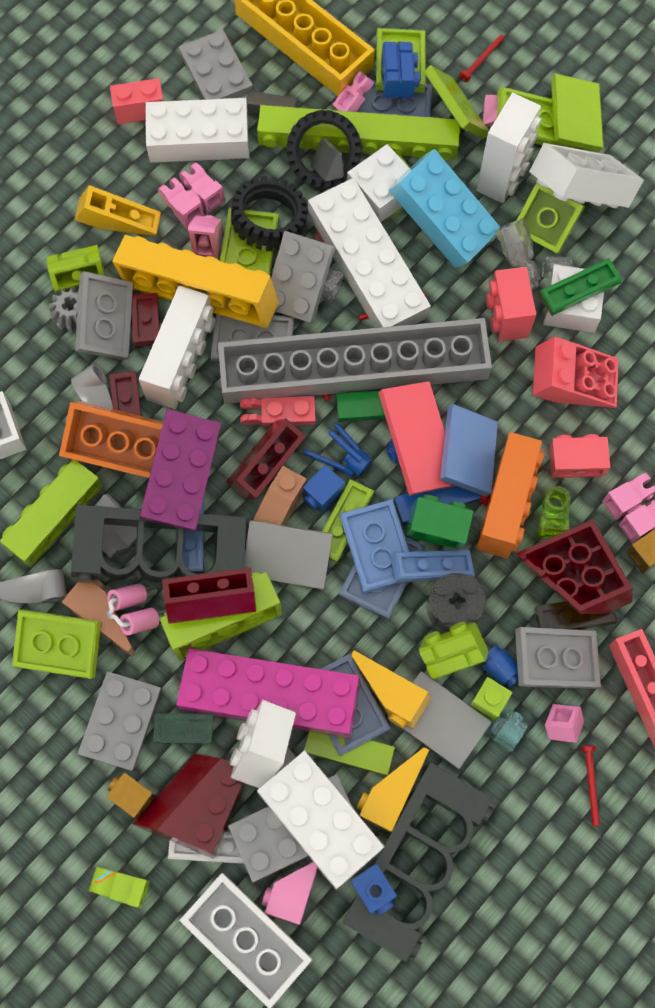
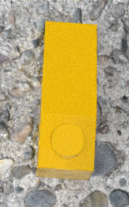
(115, 213)
(398, 696)
(389, 795)

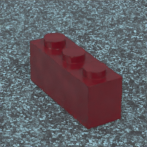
(265, 459)
(209, 595)

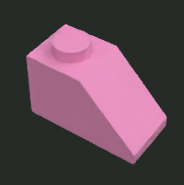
(206, 235)
(290, 894)

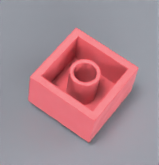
(511, 304)

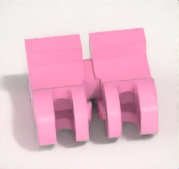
(202, 194)
(627, 502)

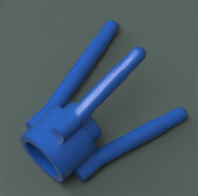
(356, 459)

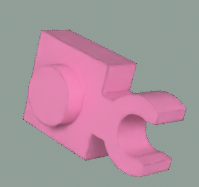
(351, 97)

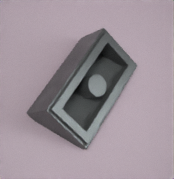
(255, 99)
(327, 161)

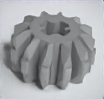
(60, 309)

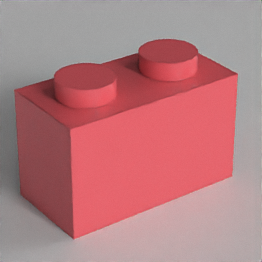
(131, 98)
(579, 456)

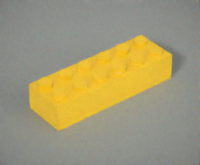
(310, 39)
(231, 288)

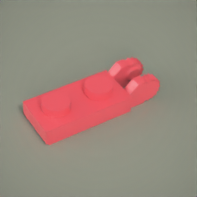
(296, 409)

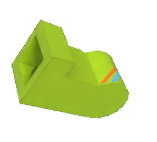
(120, 887)

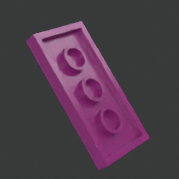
(180, 470)

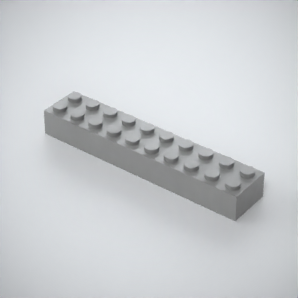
(354, 360)

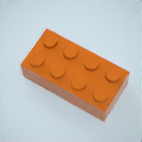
(110, 438)
(510, 496)

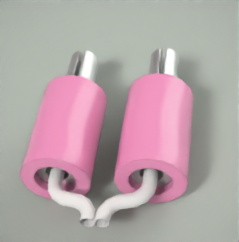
(132, 596)

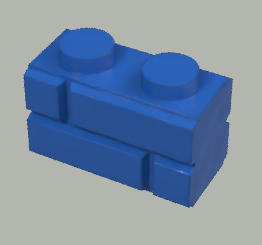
(398, 70)

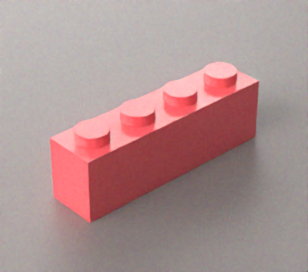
(637, 668)

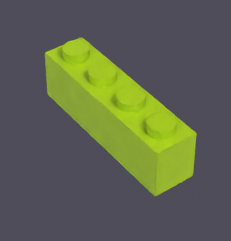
(50, 513)

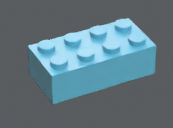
(444, 209)

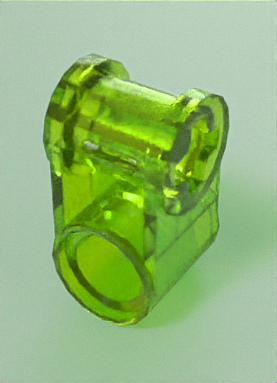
(554, 519)

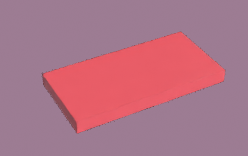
(416, 435)

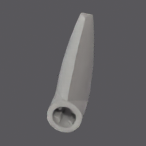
(92, 387)
(35, 588)

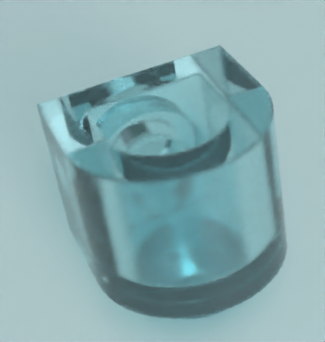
(509, 730)

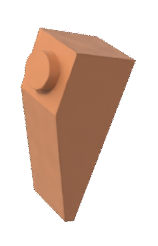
(281, 498)
(90, 602)

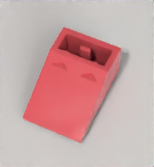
(574, 374)

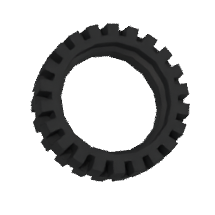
(297, 133)
(267, 190)

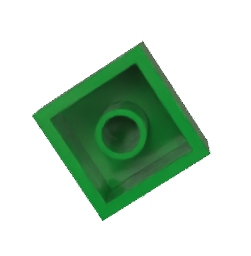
(439, 522)

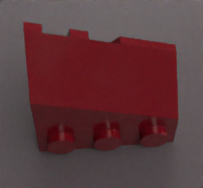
(581, 570)
(195, 805)

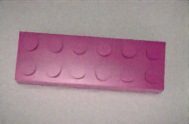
(236, 684)

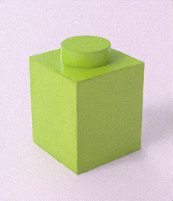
(491, 699)

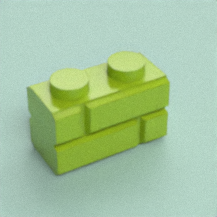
(68, 266)
(453, 649)

